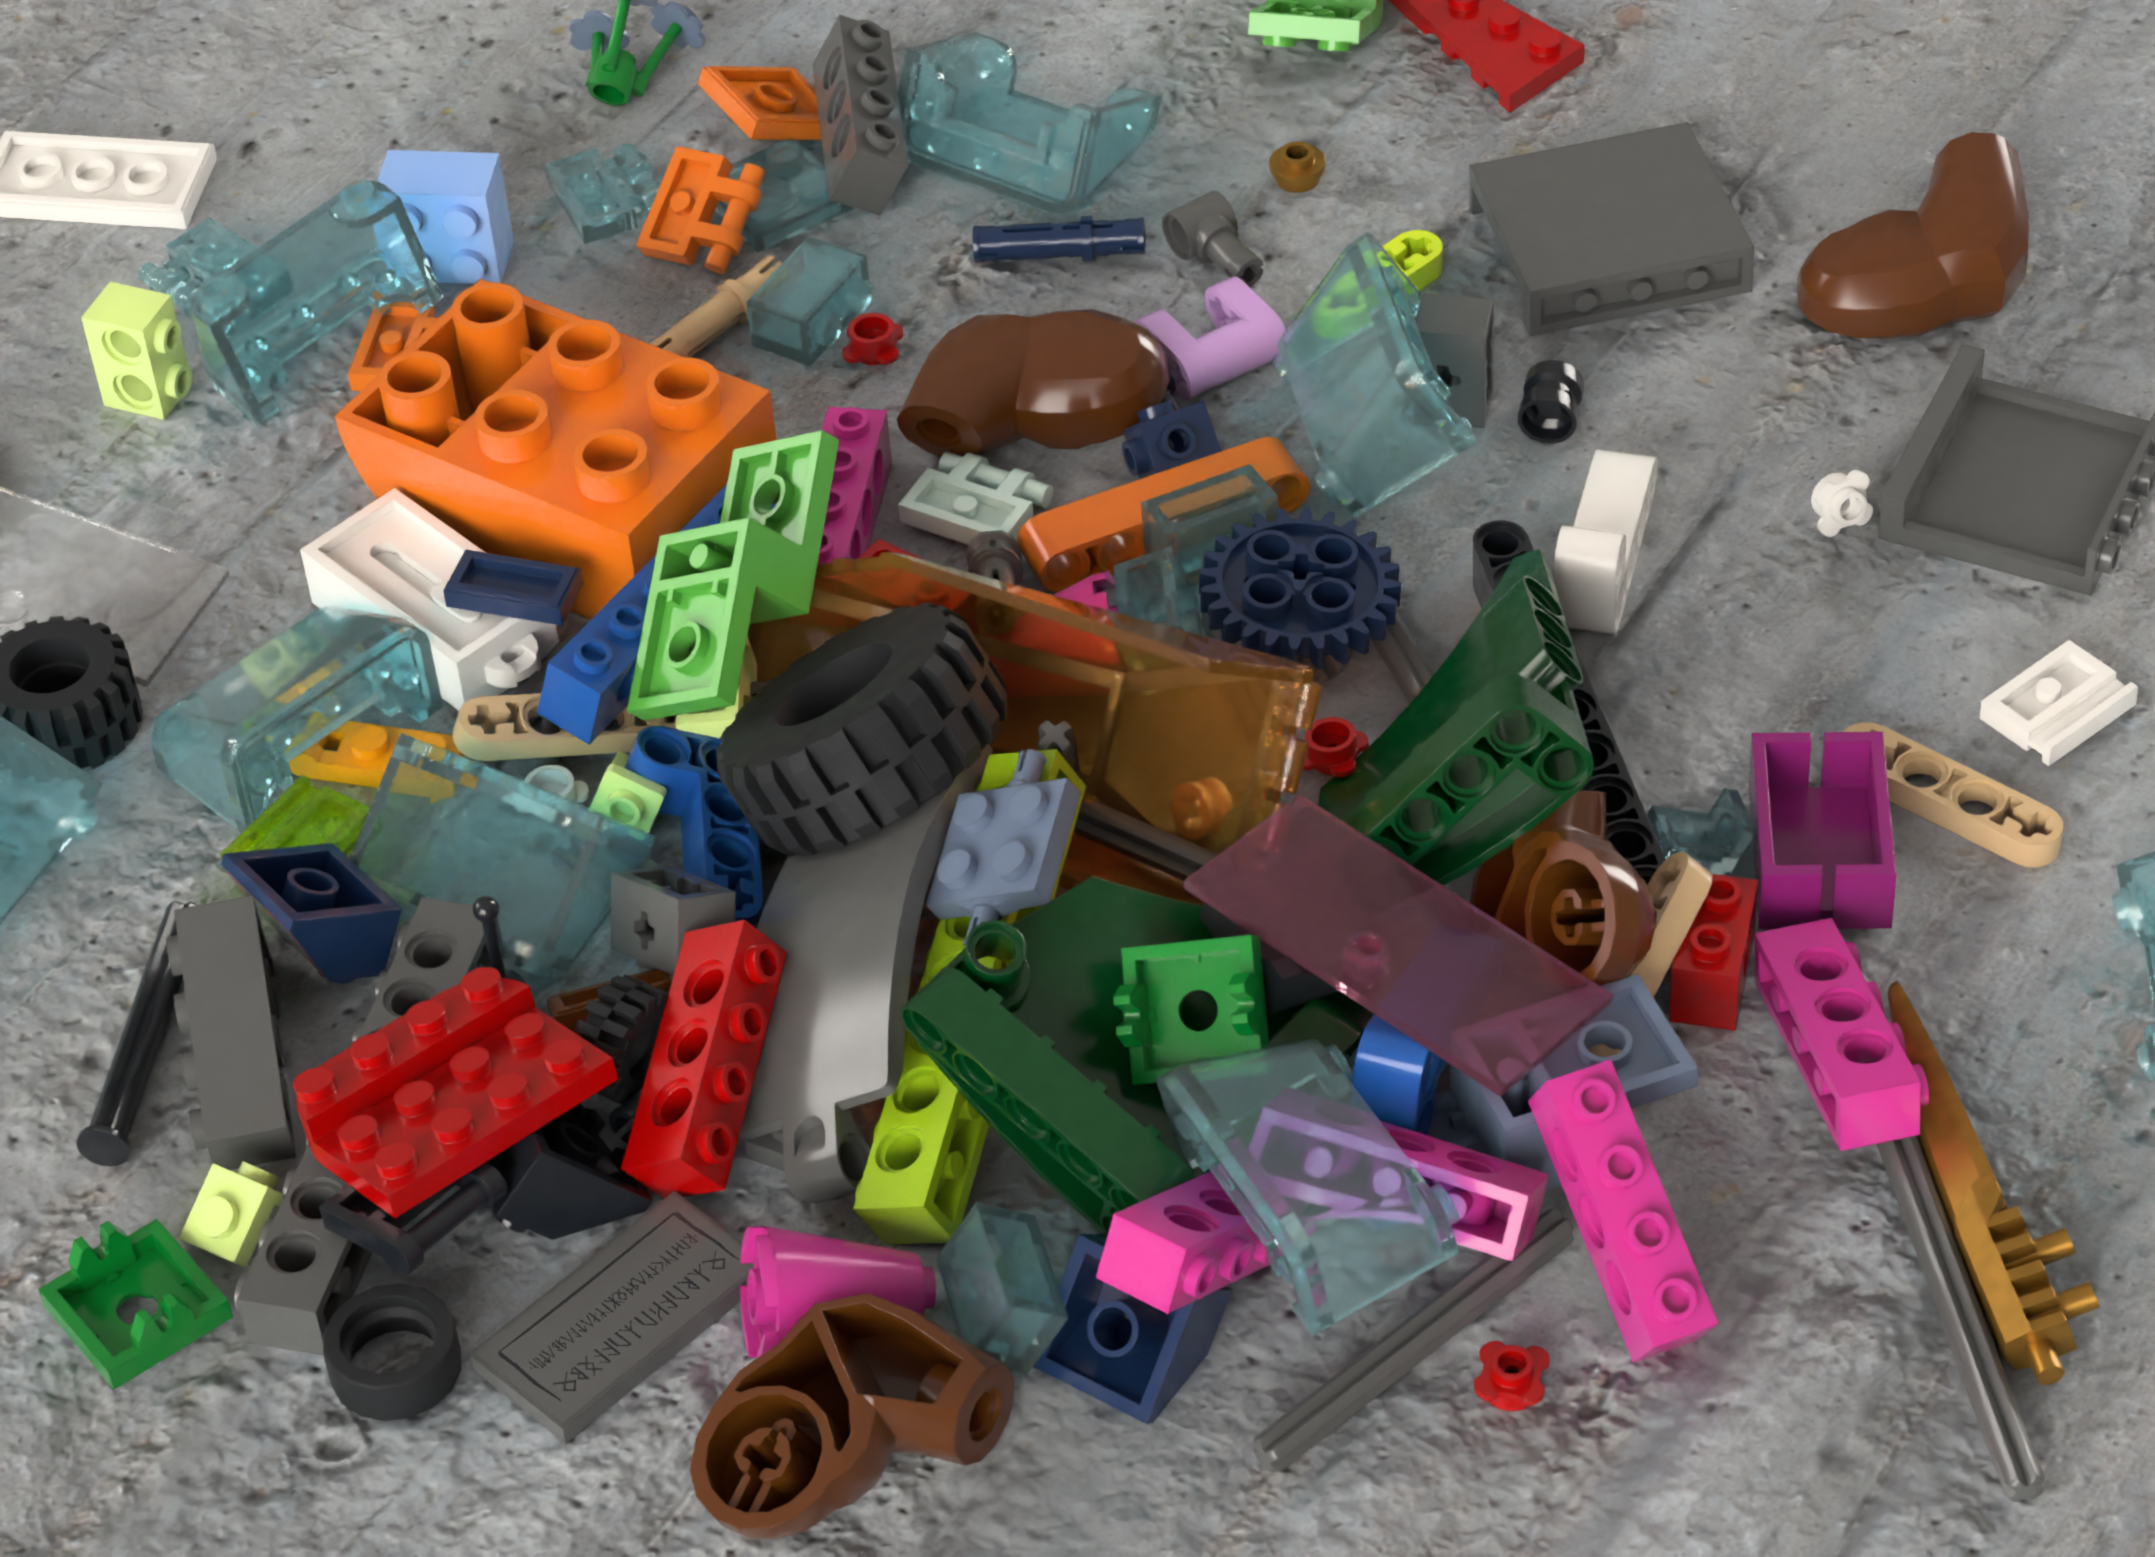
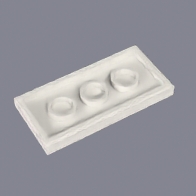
(102, 179)

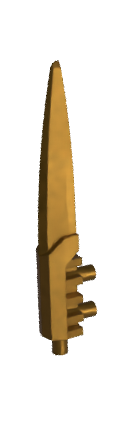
(1992, 1239)

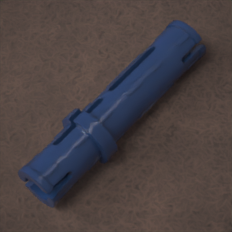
(1051, 240)

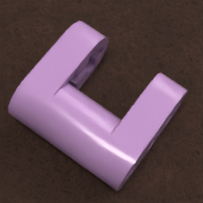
(1242, 342)

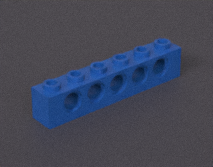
(594, 671)

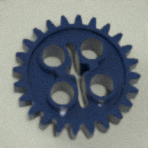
(1300, 587)

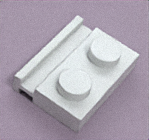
(2058, 702)

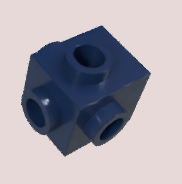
(1168, 438)

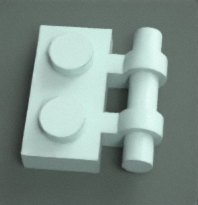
(972, 498)

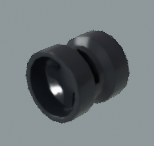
(1551, 401)

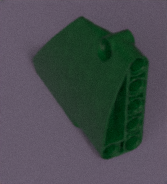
(1484, 741)
(1042, 1046)

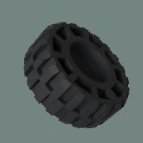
(862, 730)

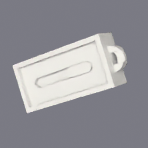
(397, 564)

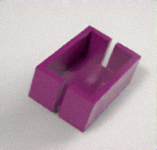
(1825, 845)

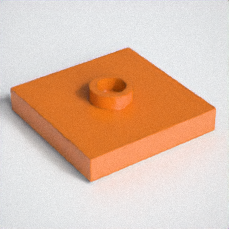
(765, 101)

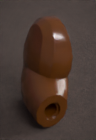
(1930, 265)
(1036, 377)
(1571, 892)
(833, 1404)

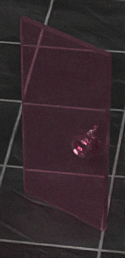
(1399, 944)

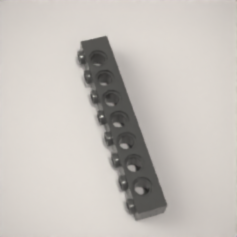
(300, 1264)

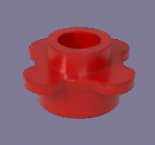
(872, 340)
(1334, 747)
(1511, 1390)

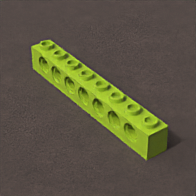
(927, 1131)

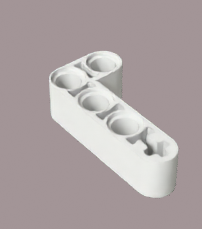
(1602, 548)

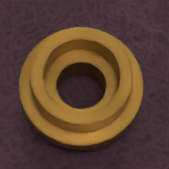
(1297, 166)

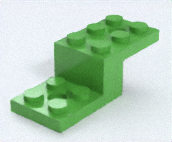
(1331, 22)
(733, 575)

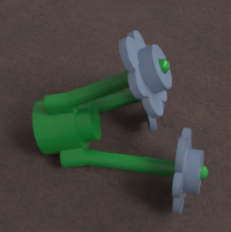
(612, 69)

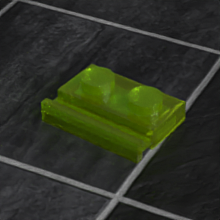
(304, 818)

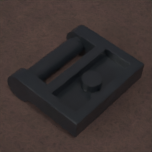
(372, 1228)

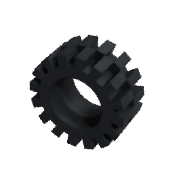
(626, 1028)

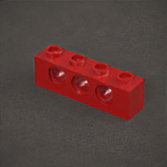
(704, 1060)

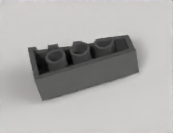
(233, 1033)

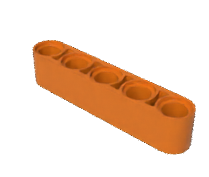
(1108, 527)

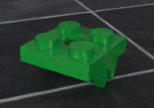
(1161, 978)
(123, 1267)

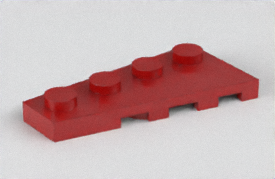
(1498, 43)

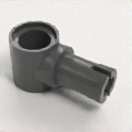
(1210, 230)

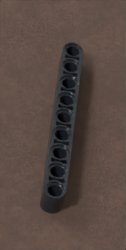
(1626, 818)

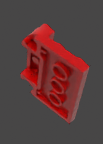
(444, 1090)

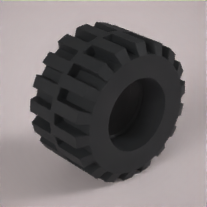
(70, 688)

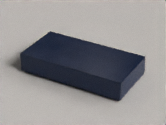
(513, 587)

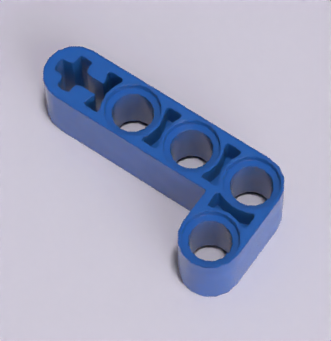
(714, 830)
(1397, 1076)

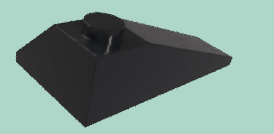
(566, 1179)

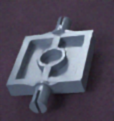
(1004, 846)

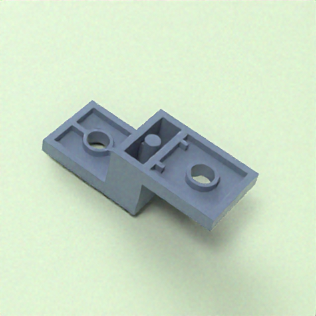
(1648, 1067)

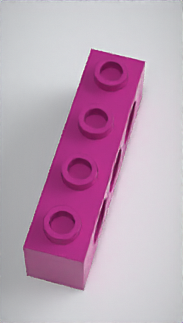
(858, 480)
(1839, 1034)
(1493, 1197)
(1622, 1211)
(1180, 1245)

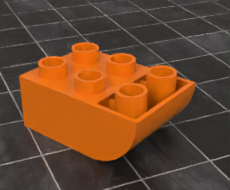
(551, 435)

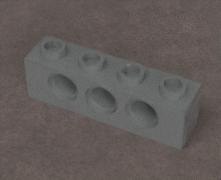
(859, 115)

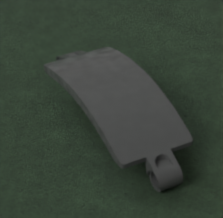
(845, 978)

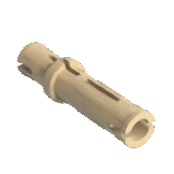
(718, 313)

